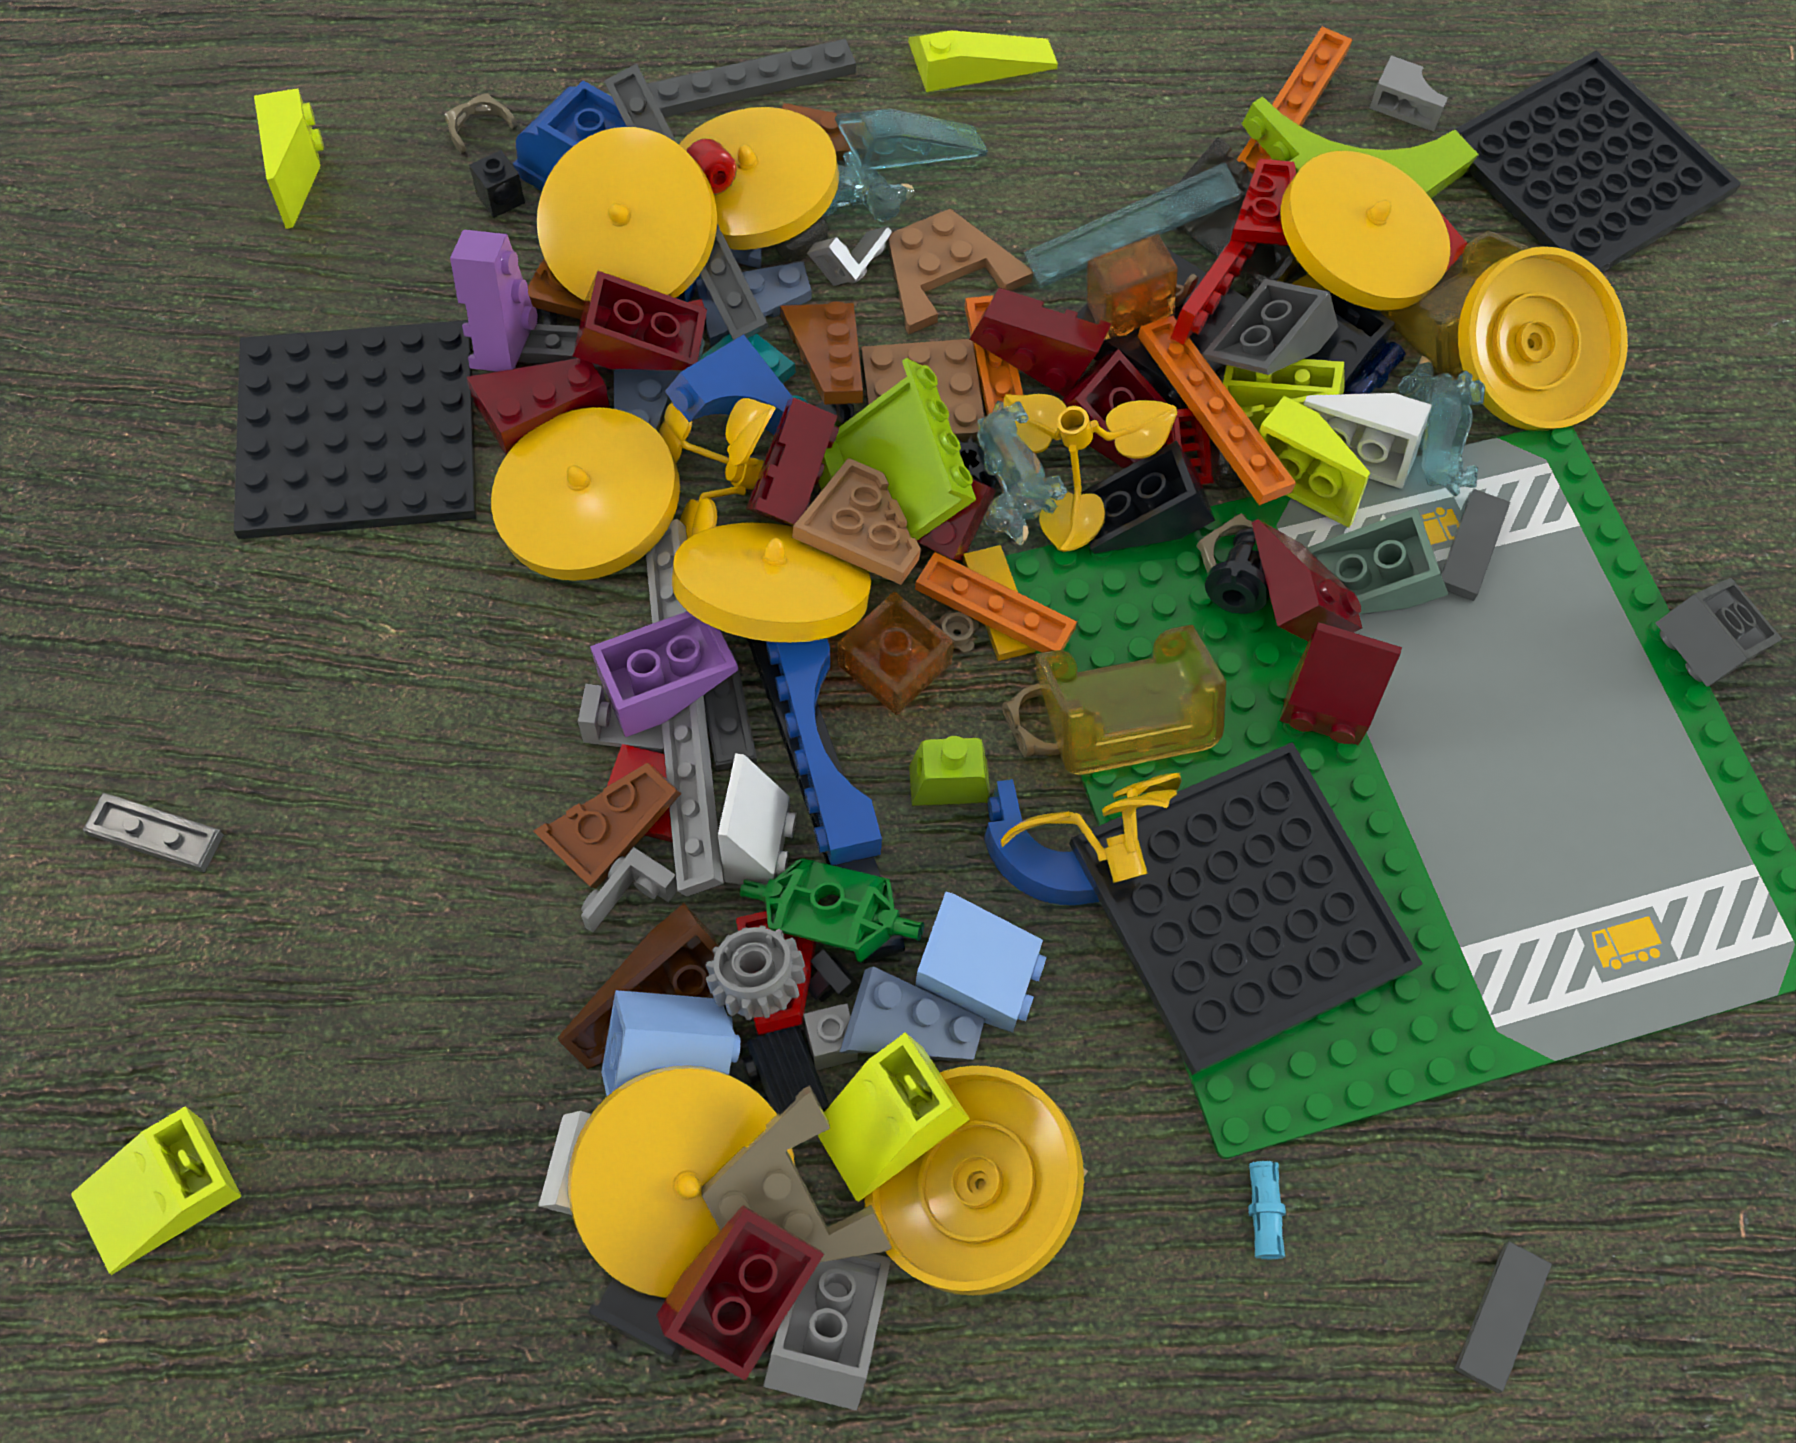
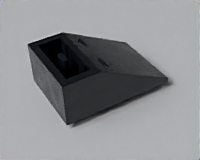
(1357, 339)

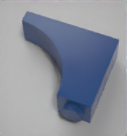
(724, 379)

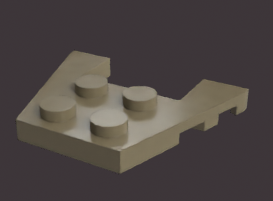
(771, 1186)

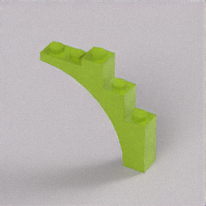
(1429, 164)

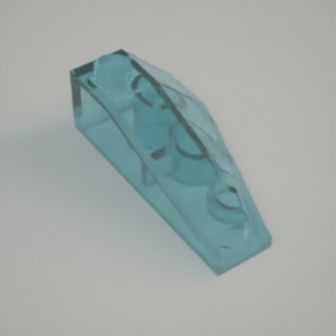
(904, 138)

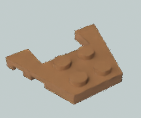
(940, 252)

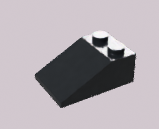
(1151, 502)

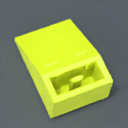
(889, 1116)
(154, 1189)

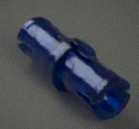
(1376, 371)

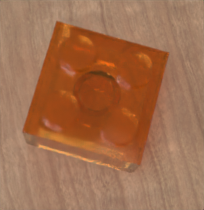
(1132, 285)
(895, 652)

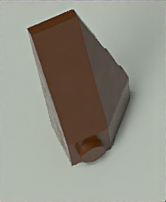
(665, 962)

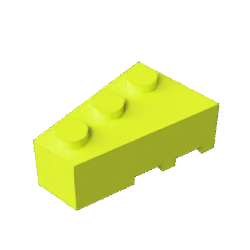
(1260, 393)

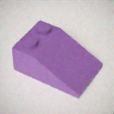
(661, 669)

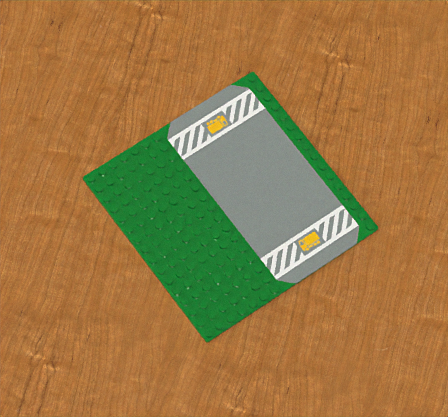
(1527, 798)

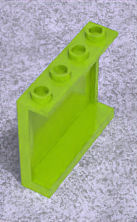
(913, 445)

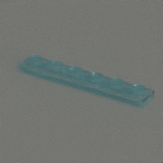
(1133, 223)

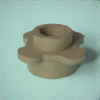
(965, 625)

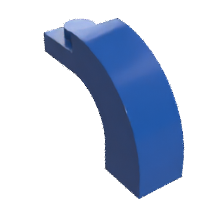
(1028, 865)

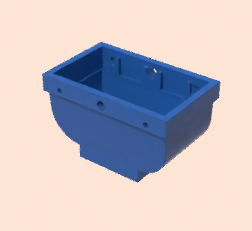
(563, 124)

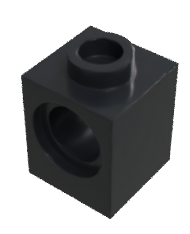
(497, 183)

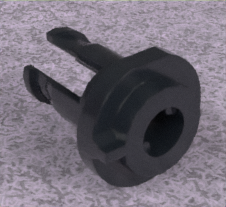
(1239, 581)

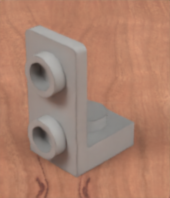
(841, 265)
(600, 725)
(649, 878)

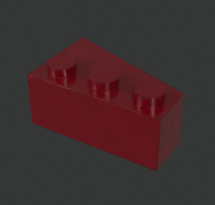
(529, 396)
(793, 462)

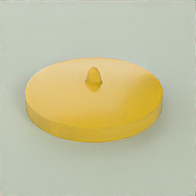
(782, 174)
(627, 209)
(1365, 230)
(1543, 338)
(585, 494)
(767, 584)
(645, 1165)
(991, 1194)

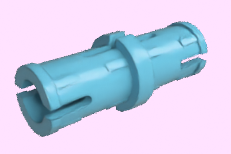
(1266, 1210)

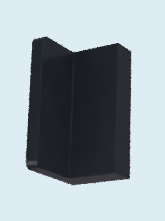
(635, 1317)

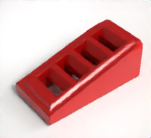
(1201, 444)

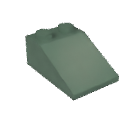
(1385, 563)

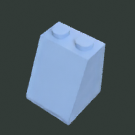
(980, 963)
(664, 1032)

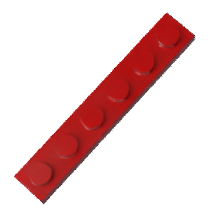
(1211, 288)

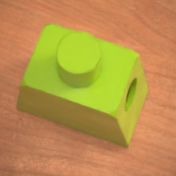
(949, 772)

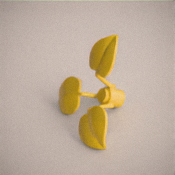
(1138, 432)
(742, 433)
(1124, 850)

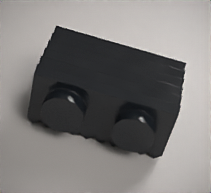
(783, 1068)

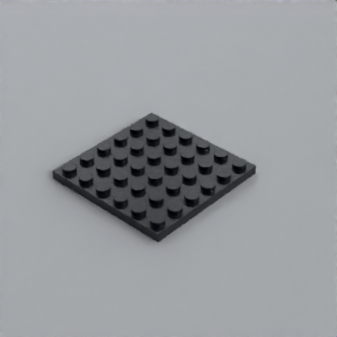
(1593, 163)
(354, 430)
(1247, 909)

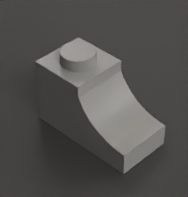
(1407, 95)

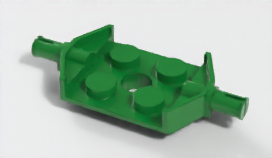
(856, 922)

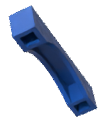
(845, 814)

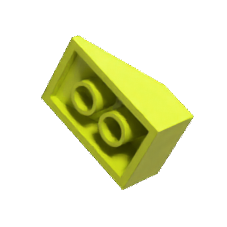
(288, 149)
(1322, 465)

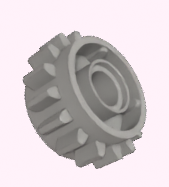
(758, 993)

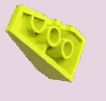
(969, 58)

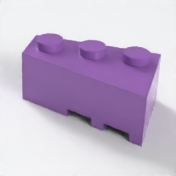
(494, 297)

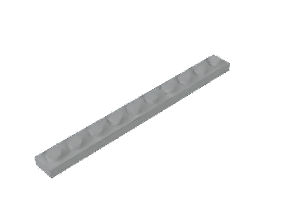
(686, 747)

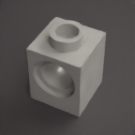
(825, 1036)

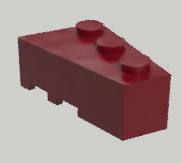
(1039, 340)

